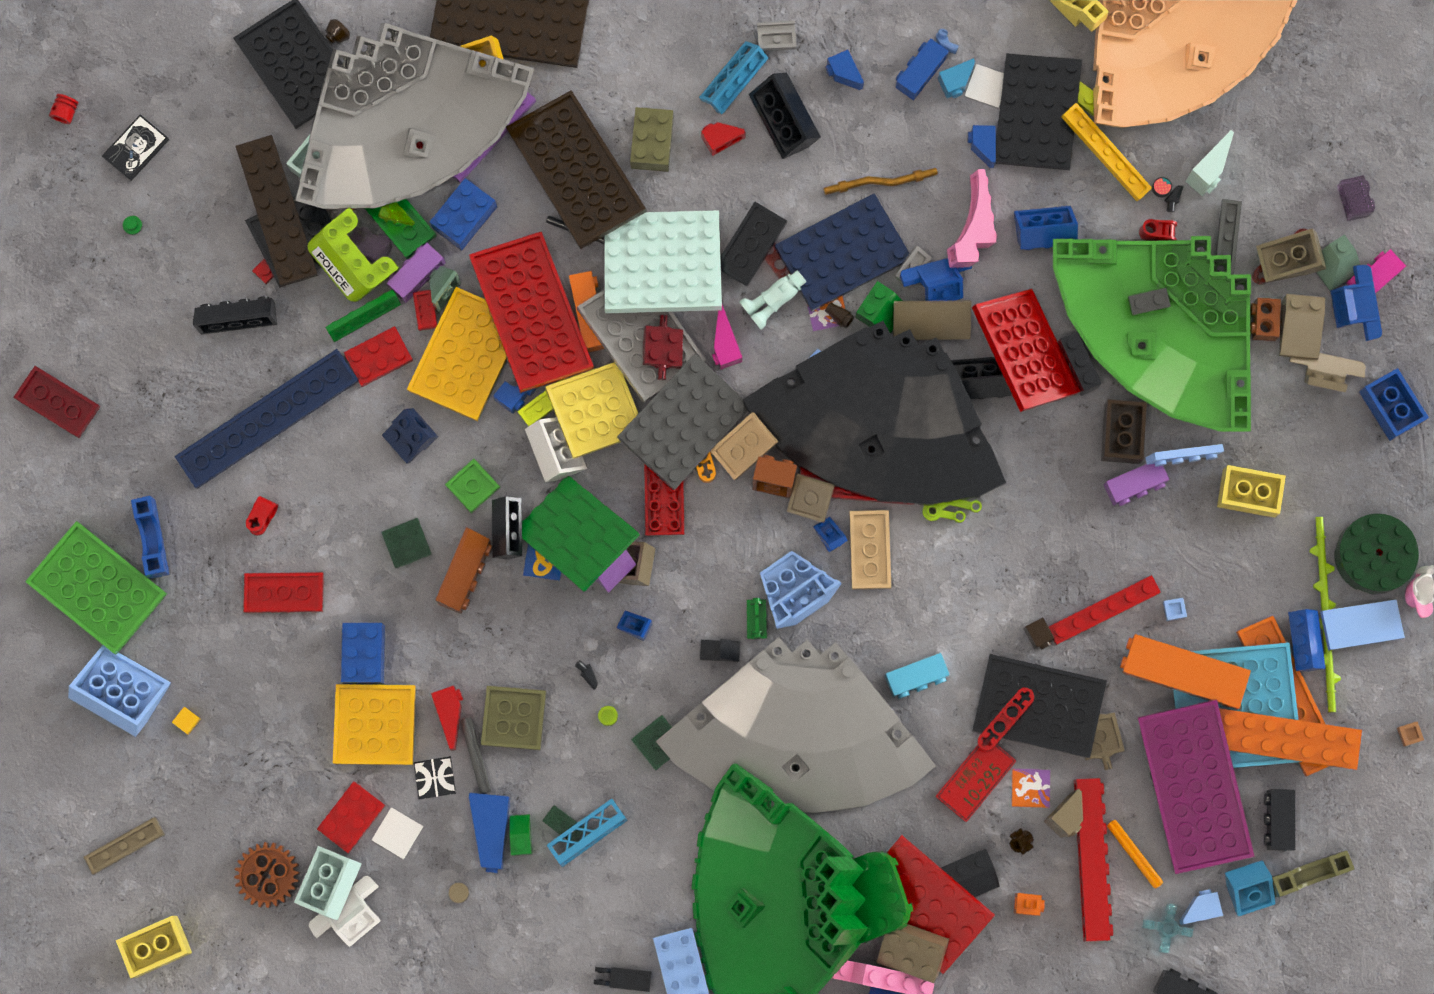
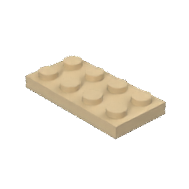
(870, 549)

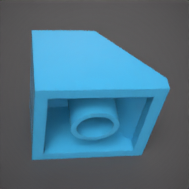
(1250, 888)

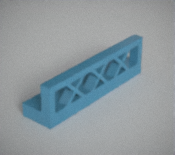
(736, 78)
(592, 838)

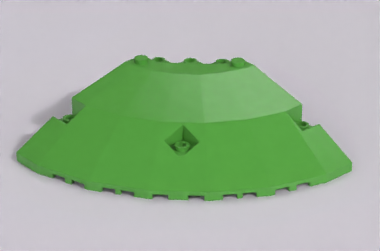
(1191, 348)

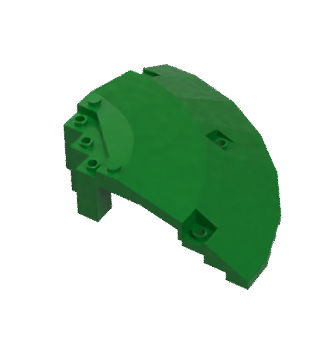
(793, 892)

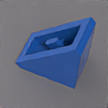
(634, 625)

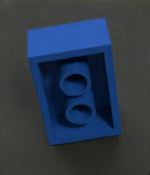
(463, 214)
(1393, 404)
(363, 653)

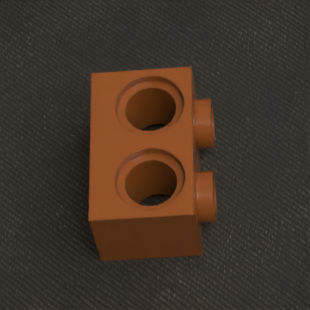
(1270, 320)

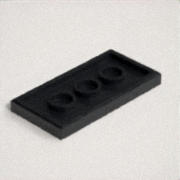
(751, 243)

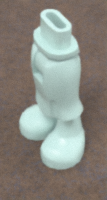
(774, 297)

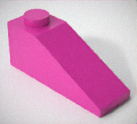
(725, 346)

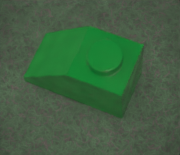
(520, 835)

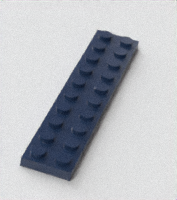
(266, 418)

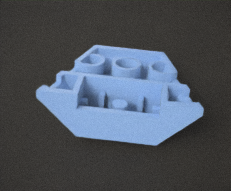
(796, 589)

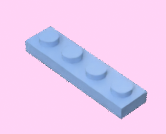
(1178, 456)

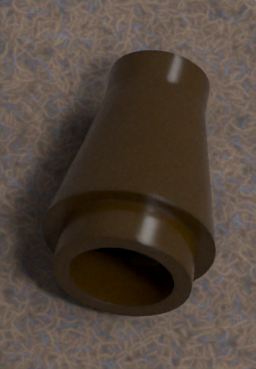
(840, 315)

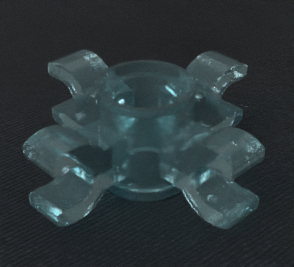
(1177, 930)

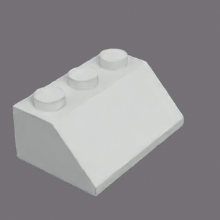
(552, 450)

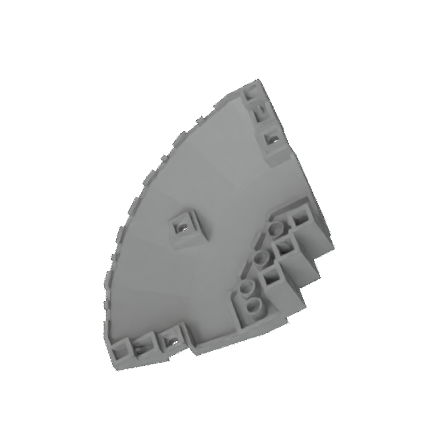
(389, 101)
(806, 715)

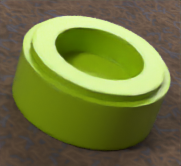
(608, 715)

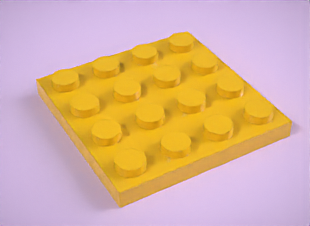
(374, 724)

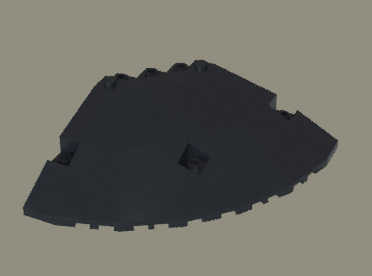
(886, 398)

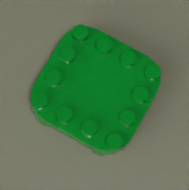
(885, 902)

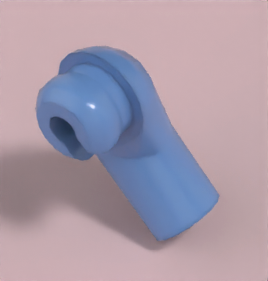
(943, 40)

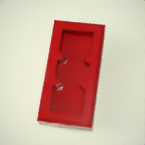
(424, 310)

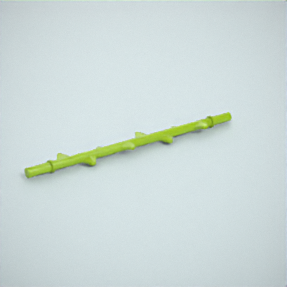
(1326, 604)

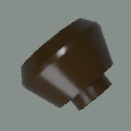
(337, 32)

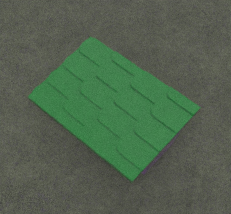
(580, 536)

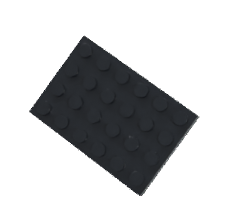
(289, 59)
(1031, 108)
(1062, 710)

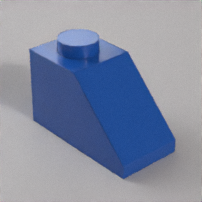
(844, 70)
(983, 143)

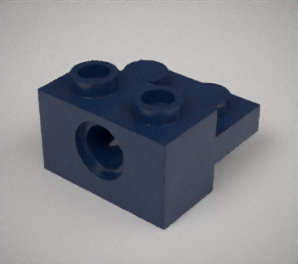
(409, 434)

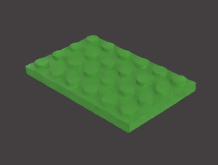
(96, 587)

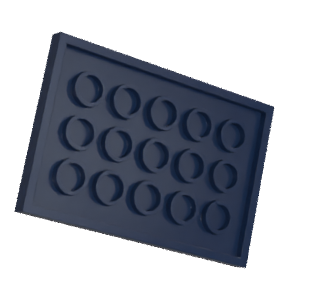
(843, 251)

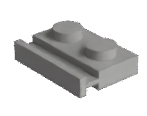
(776, 35)

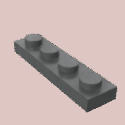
(1228, 231)

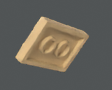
(744, 445)

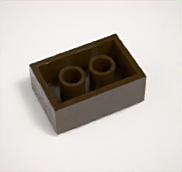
(1123, 431)

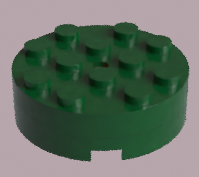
(1379, 535)

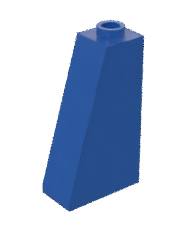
(490, 825)

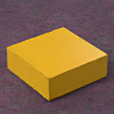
(186, 720)

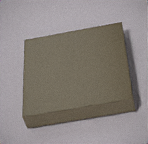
(810, 498)

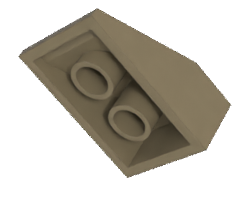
(1291, 256)
(1301, 326)
(643, 557)

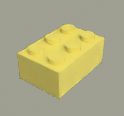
(1251, 491)
(153, 946)

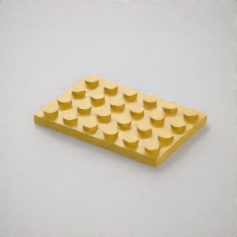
(461, 357)

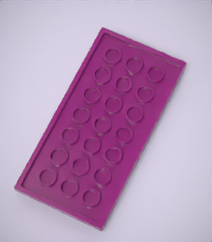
(1196, 786)

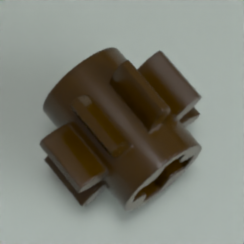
(1021, 841)

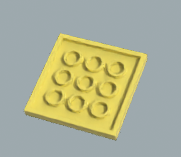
(592, 408)

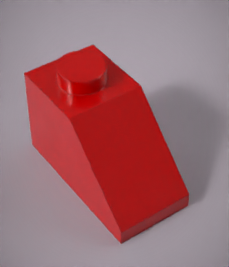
(721, 136)

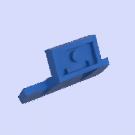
(938, 278)
(1358, 303)

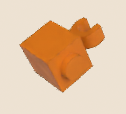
(1028, 904)

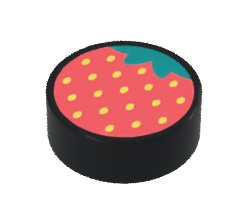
(1162, 187)

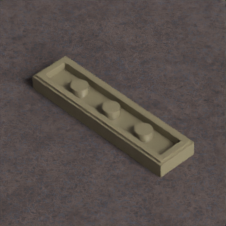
(124, 845)

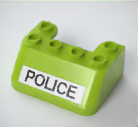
(345, 262)

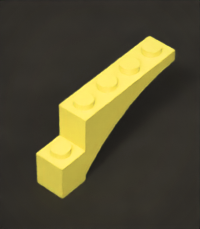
(1088, 12)

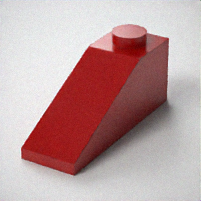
(449, 712)

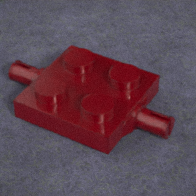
(662, 347)

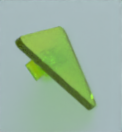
(395, 214)

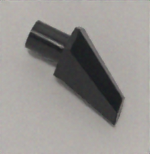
(1173, 198)
(587, 673)

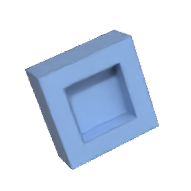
(1174, 609)

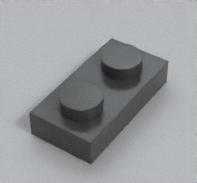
(1149, 301)

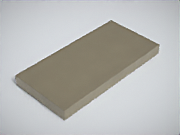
(933, 319)

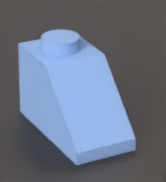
(1202, 907)

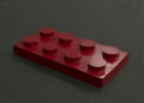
(56, 402)

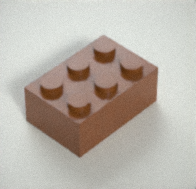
(774, 476)

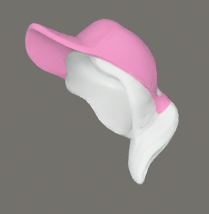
(1420, 591)

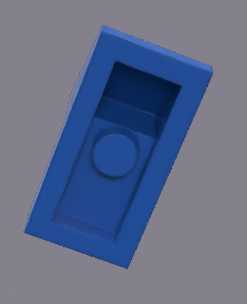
(830, 534)

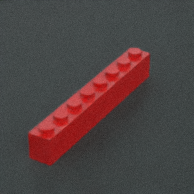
(1092, 864)

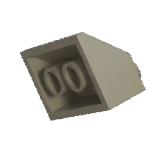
(1067, 816)

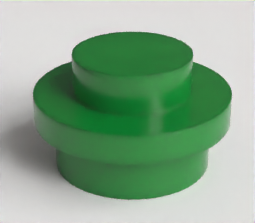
(132, 225)

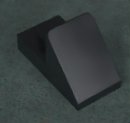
(720, 650)

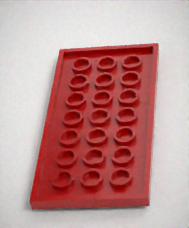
(531, 312)

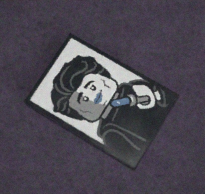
(135, 147)

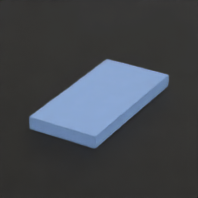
(1362, 624)

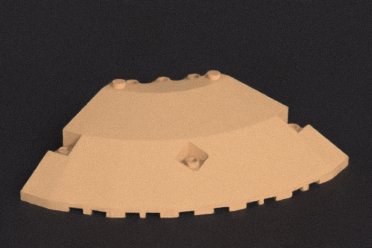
(1154, 50)

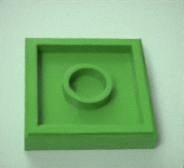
(472, 485)

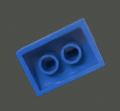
(1040, 226)

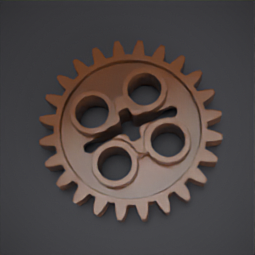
(251, 866)

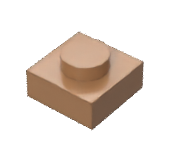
(1410, 733)

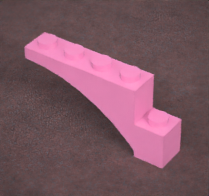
(979, 225)
(883, 978)

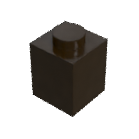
(1039, 634)

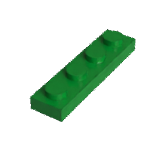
(363, 315)

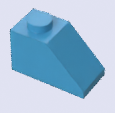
(956, 78)

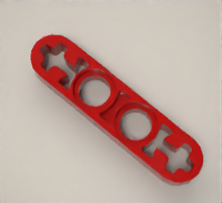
(1003, 717)

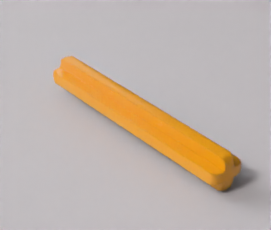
(1135, 854)

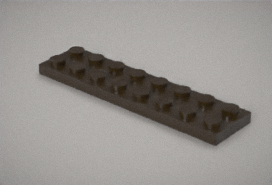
(276, 210)

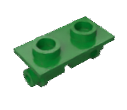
(756, 619)

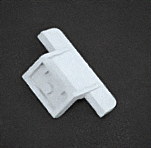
(355, 916)

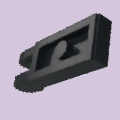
(625, 978)

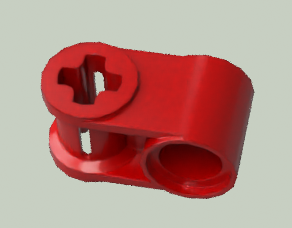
(1162, 230)
(261, 513)

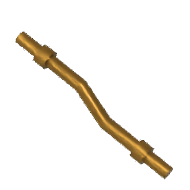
(916, 176)

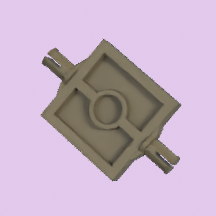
(1106, 740)

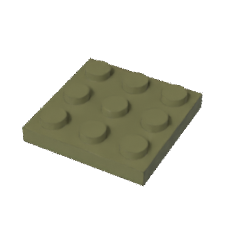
(513, 718)

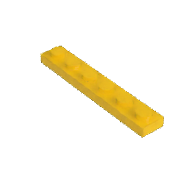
(1106, 152)

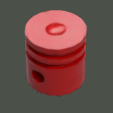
(63, 109)

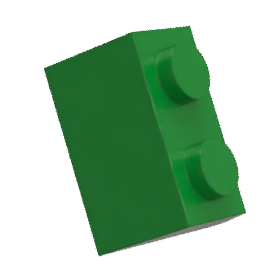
(878, 306)

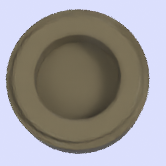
(458, 892)

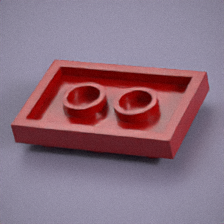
(378, 356)
(351, 817)

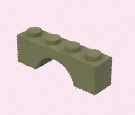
(1312, 873)

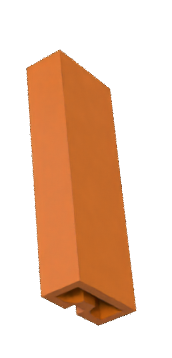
(1185, 671)

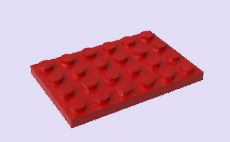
(1026, 349)
(938, 901)

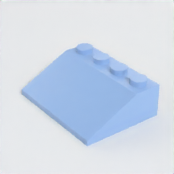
(118, 690)

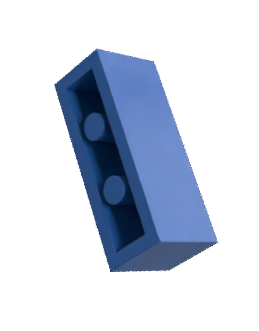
(921, 68)
(1306, 640)

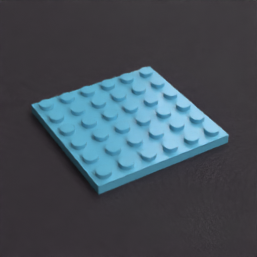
(1267, 692)

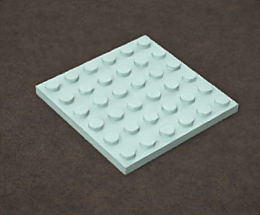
(664, 263)

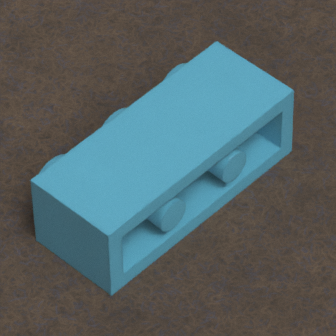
(917, 676)

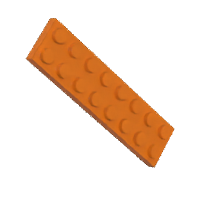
(1266, 633)
(1291, 739)

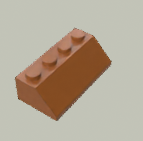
(463, 571)

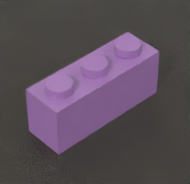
(415, 272)
(1136, 483)

